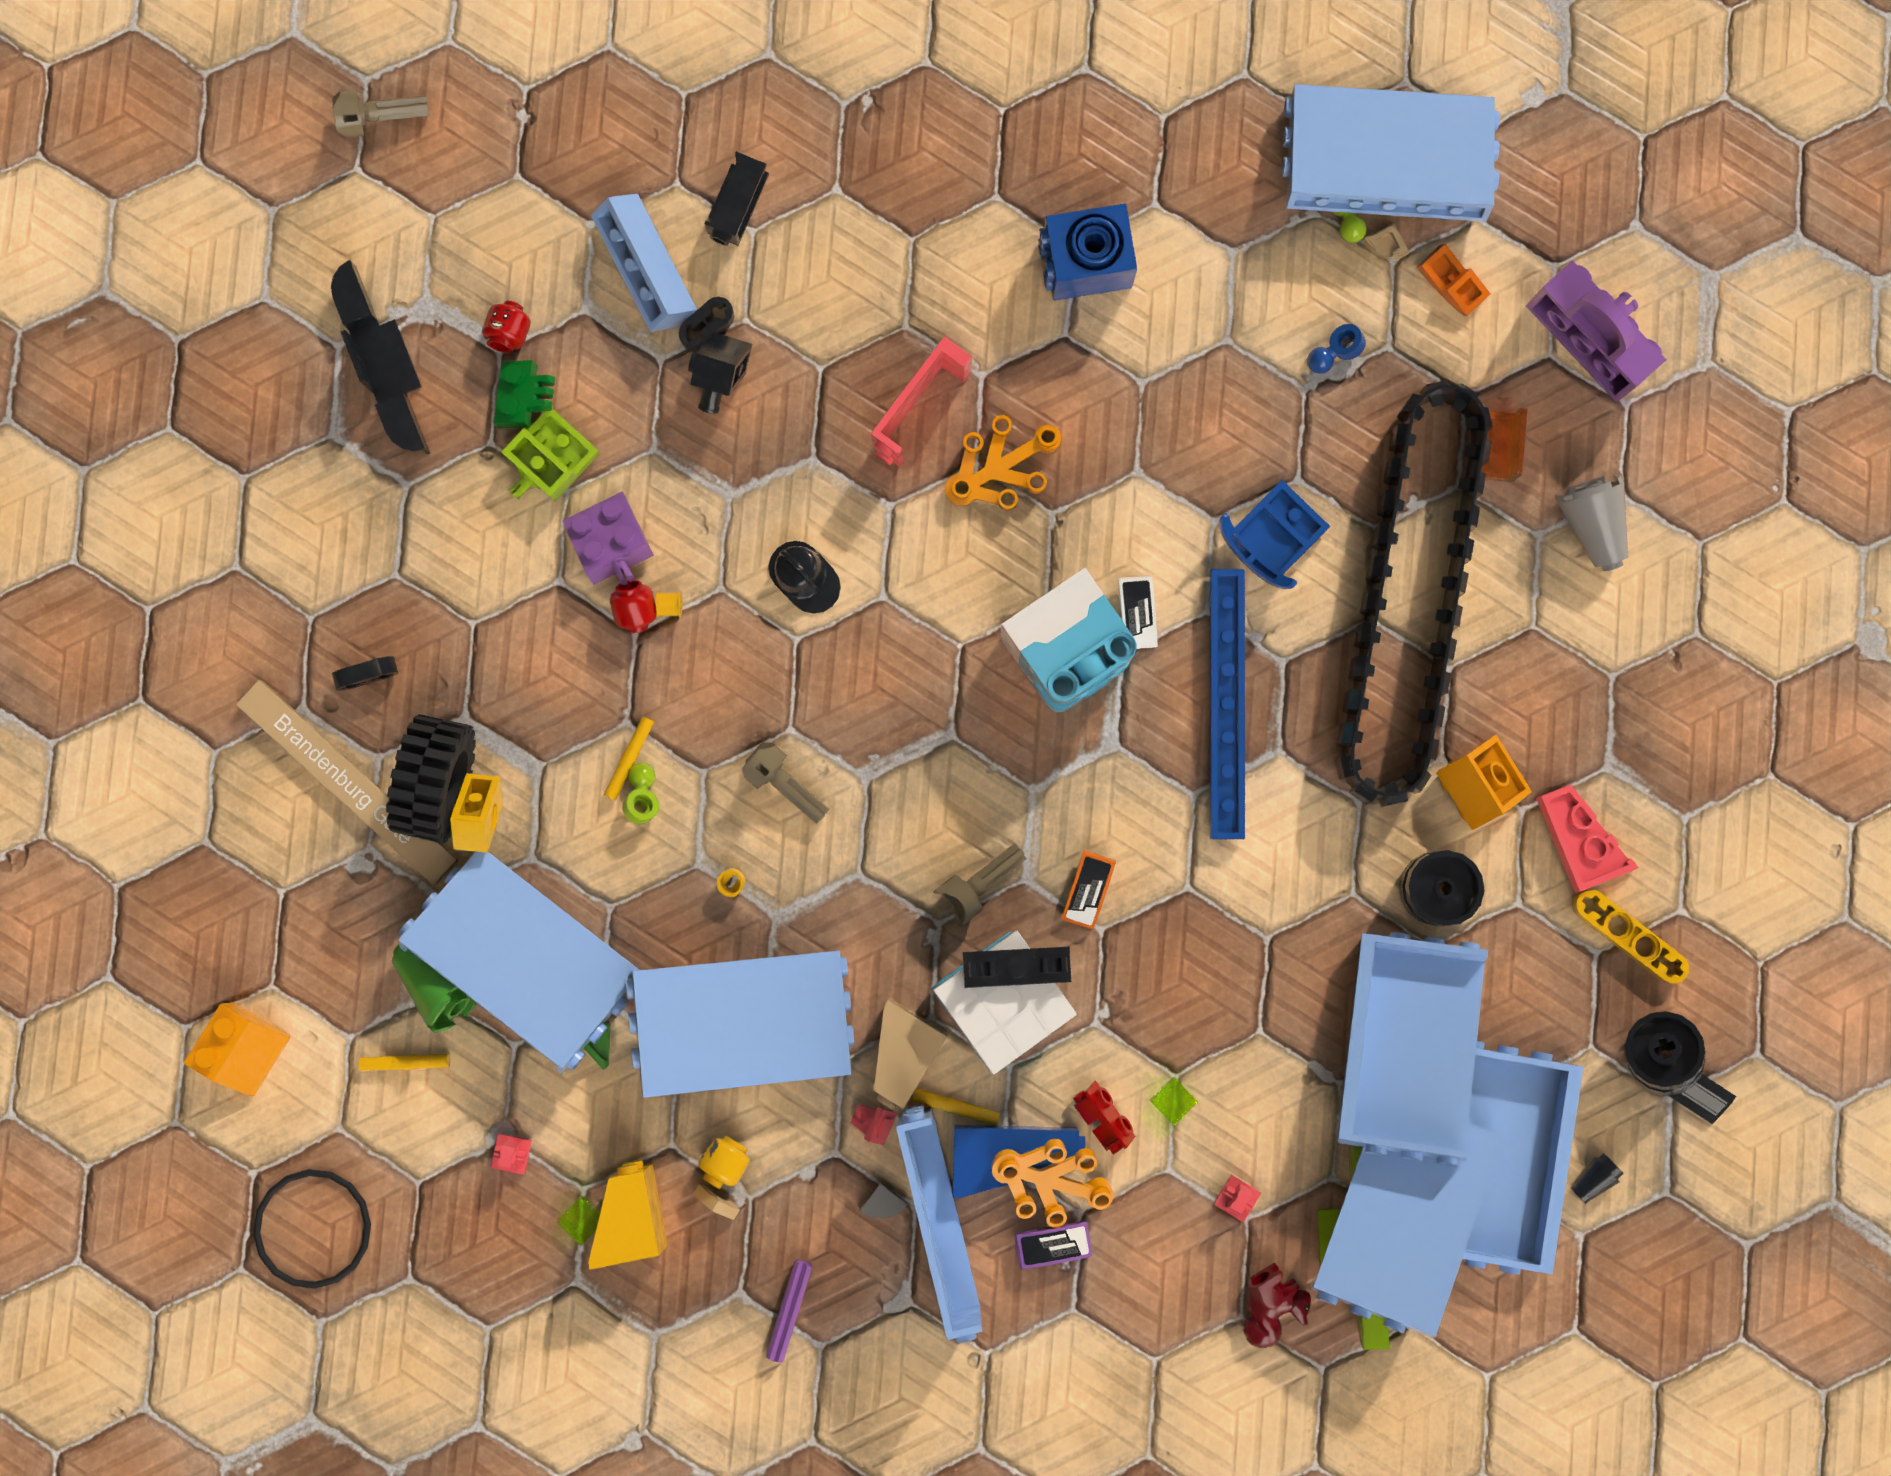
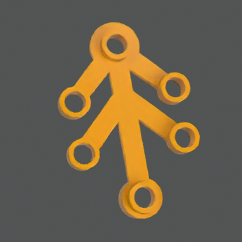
(998, 467)
(1050, 1178)

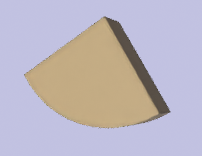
(1387, 243)
(715, 1203)

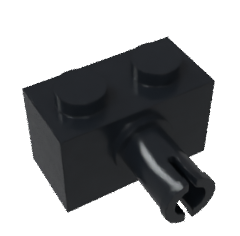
(718, 369)

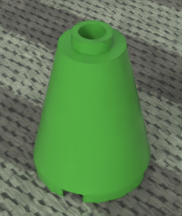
(431, 993)

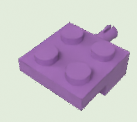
(608, 539)

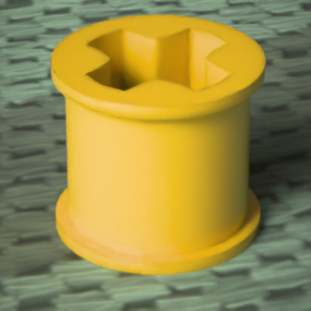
(669, 604)

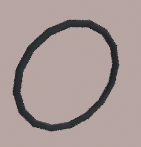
(258, 1221)

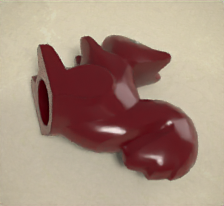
(1270, 1300)

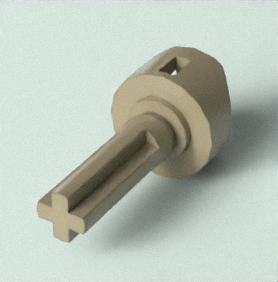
(352, 114)
(766, 765)
(965, 894)

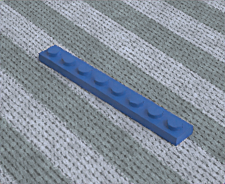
(1227, 704)

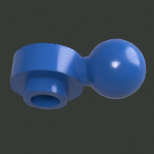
(1322, 359)

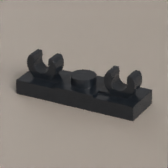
(1016, 967)

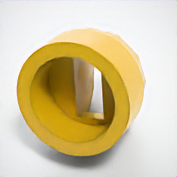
(738, 886)

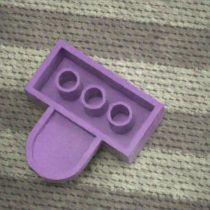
(1597, 330)

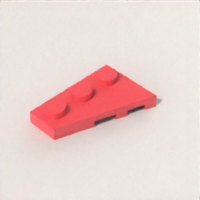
(1581, 842)

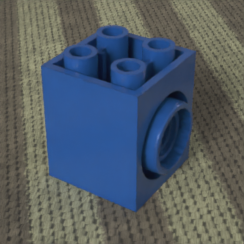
(1067, 246)

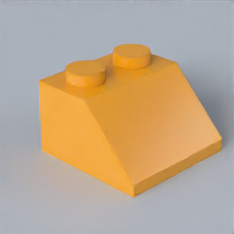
(1483, 782)
(237, 1049)

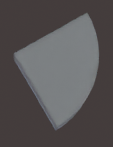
(883, 1203)

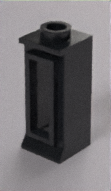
(736, 200)

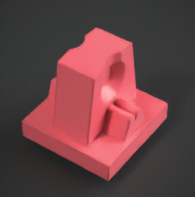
(874, 1123)
(511, 1153)
(1237, 1198)

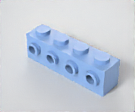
(643, 262)

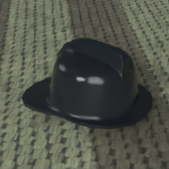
(804, 577)

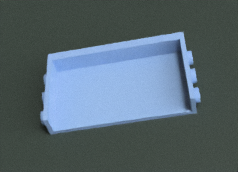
(1390, 152)
(520, 958)
(740, 1023)
(1412, 1047)
(1536, 1112)
(939, 1223)
(1405, 1234)

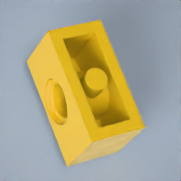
(476, 812)

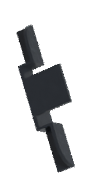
(378, 359)

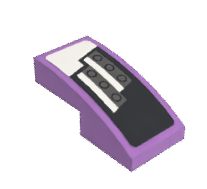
(1053, 1245)

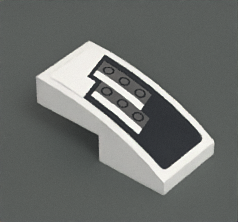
(1138, 609)

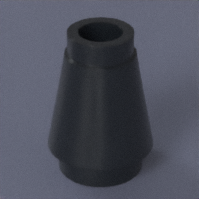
(1597, 1178)

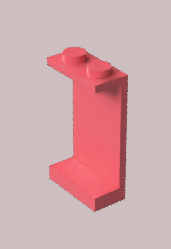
(945, 356)

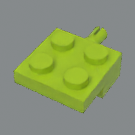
(549, 456)

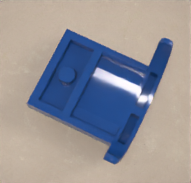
(1274, 535)

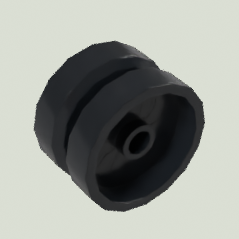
(1461, 889)
(1671, 1033)

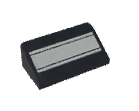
(1706, 1099)

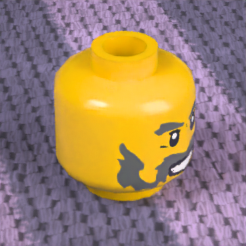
(724, 1162)

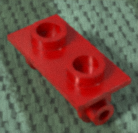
(1115, 1129)

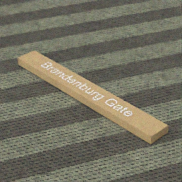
(341, 778)

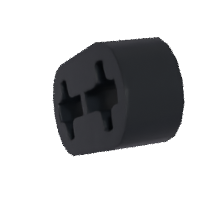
(701, 318)
(365, 673)

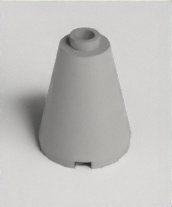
(1598, 519)

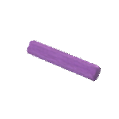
(789, 1310)

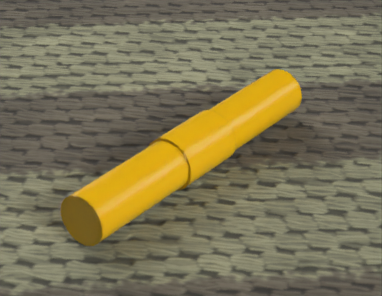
(628, 758)
(404, 1062)
(955, 1107)

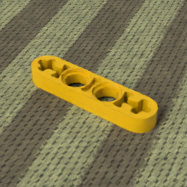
(1627, 940)

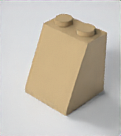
(904, 1053)

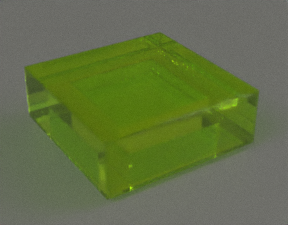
(1173, 1101)
(580, 1220)

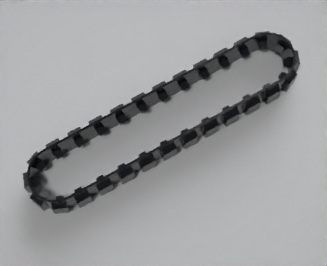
(1449, 617)

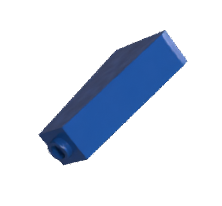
(978, 1144)

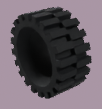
(429, 777)

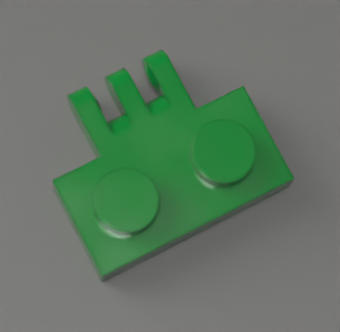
(521, 394)

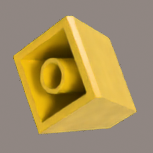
(629, 1218)

